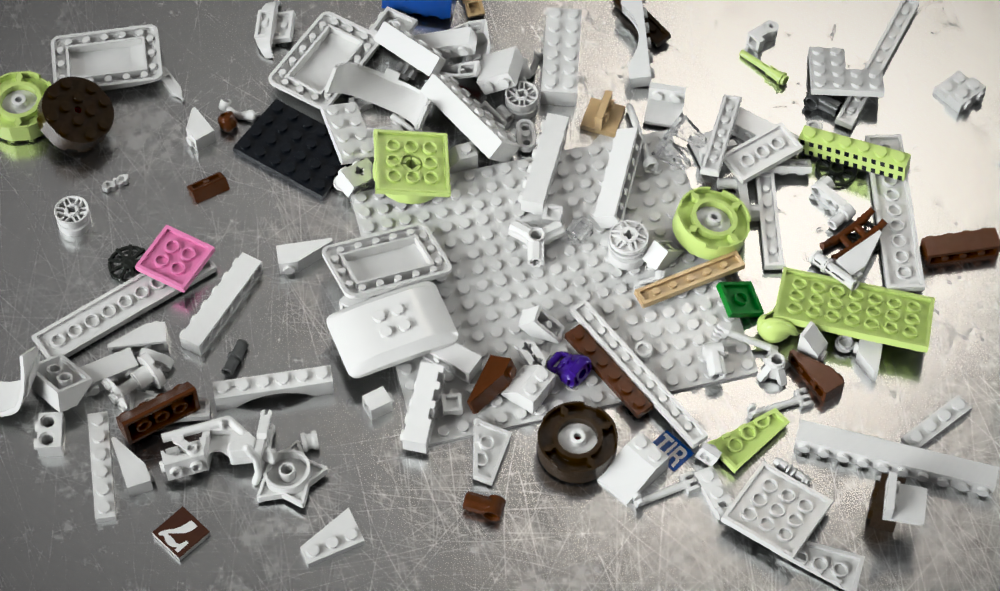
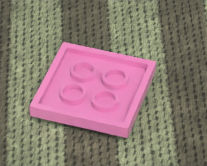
(175, 258)

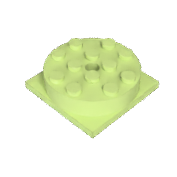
(411, 165)

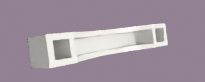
(639, 66)
(309, 381)

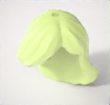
(776, 329)

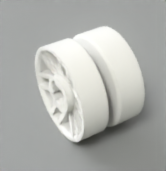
(522, 100)
(73, 216)

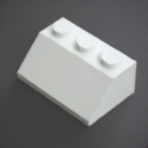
(61, 382)

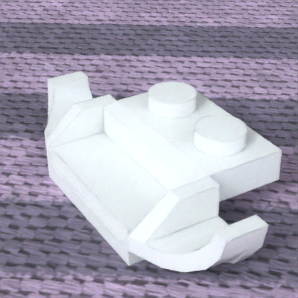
(273, 27)

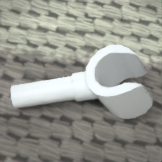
(659, 274)

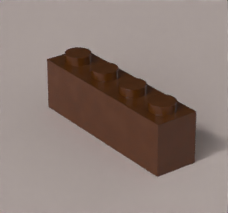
(960, 246)

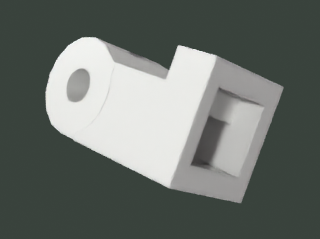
(761, 34)

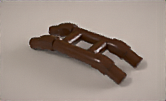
(855, 226)

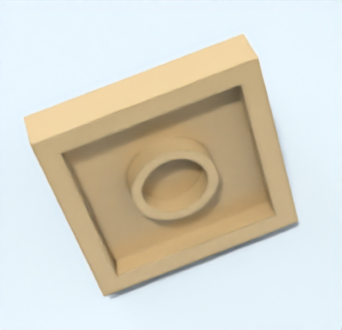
(603, 115)

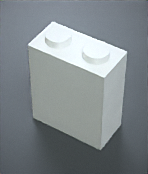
(500, 70)

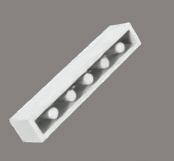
(544, 163)
(618, 177)
(221, 304)

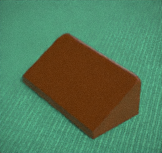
(208, 187)

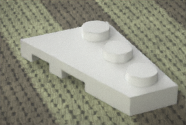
(334, 539)

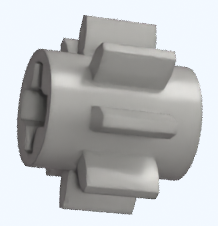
(407, 70)

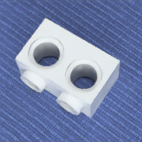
(52, 434)

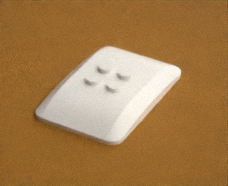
(315, 54)
(109, 56)
(386, 261)
(392, 329)

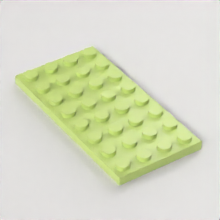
(864, 314)

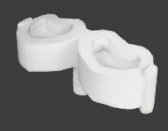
(117, 182)

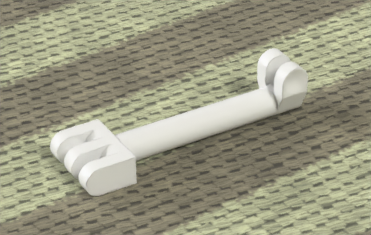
(724, 329)
(800, 398)
(685, 484)

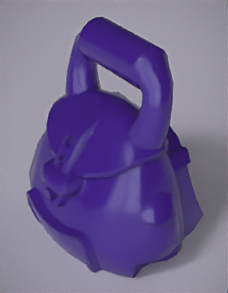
(571, 369)

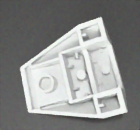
(469, 65)

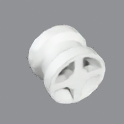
(309, 441)

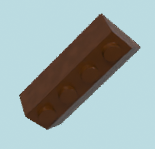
(158, 412)

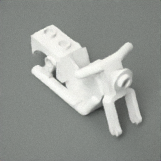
(223, 436)

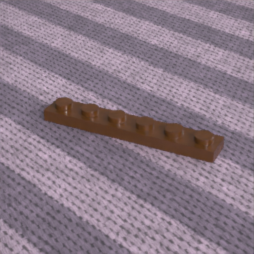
(609, 371)

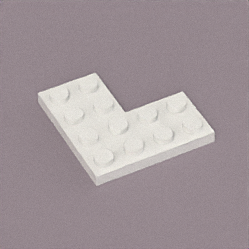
(831, 77)
(349, 132)

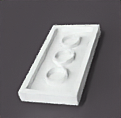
(762, 153)

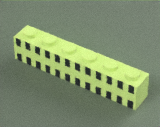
(854, 153)

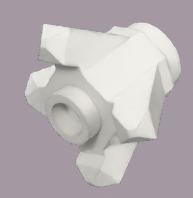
(775, 368)

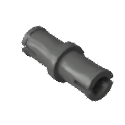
(235, 357)

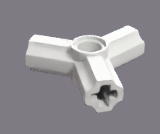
(536, 238)

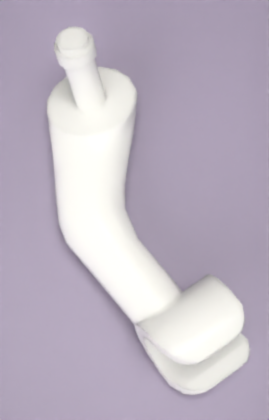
(245, 115)

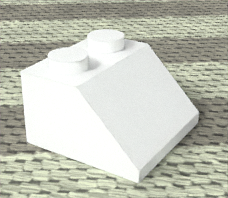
(530, 387)

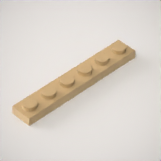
(689, 279)

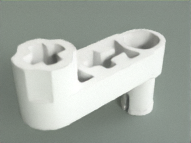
(824, 192)
(741, 193)

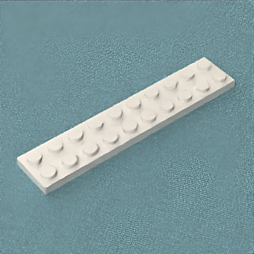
(899, 237)
(107, 314)

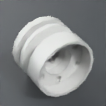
(627, 244)

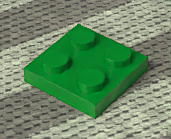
(740, 299)

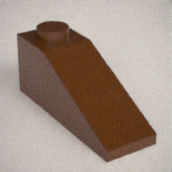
(819, 377)
(492, 381)

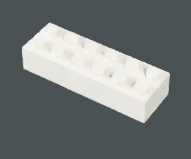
(561, 57)
(471, 118)

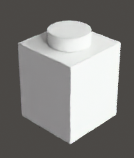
(378, 403)

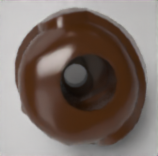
(227, 121)

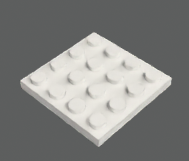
(777, 511)

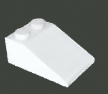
(634, 468)

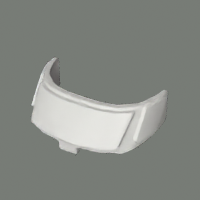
(380, 89)
(13, 393)

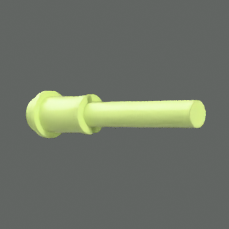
(771, 71)

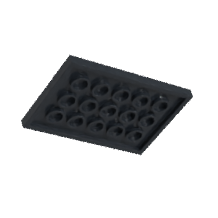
(292, 149)

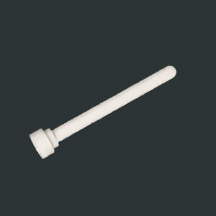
(650, 163)

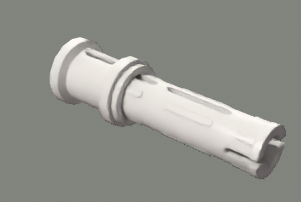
(828, 266)

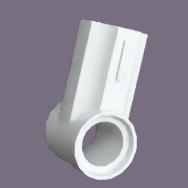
(714, 356)

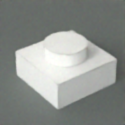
(552, 213)
(452, 404)

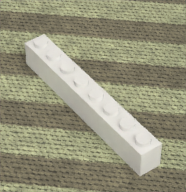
(455, 358)

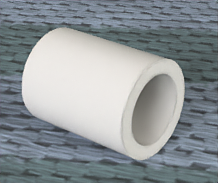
(505, 113)

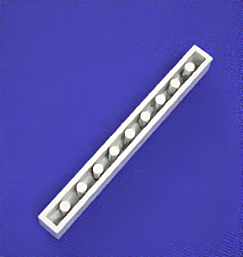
(896, 457)

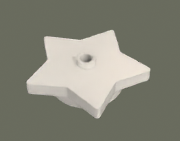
(290, 476)

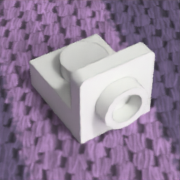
(708, 453)

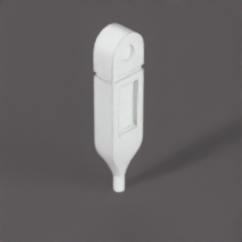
(171, 84)

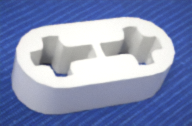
(535, 353)
(161, 360)

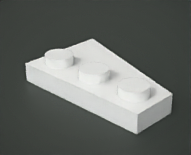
(488, 450)

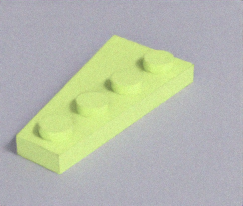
(749, 438)

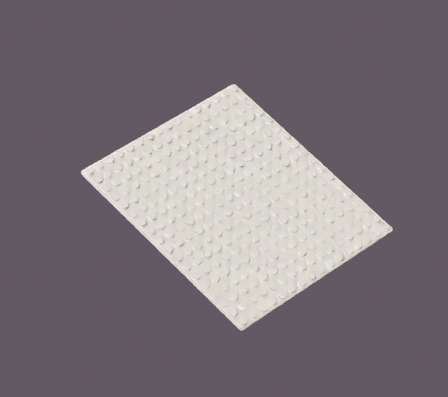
(495, 284)

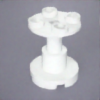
(140, 378)

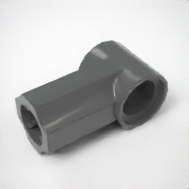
(823, 102)

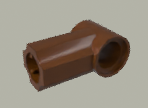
(490, 507)

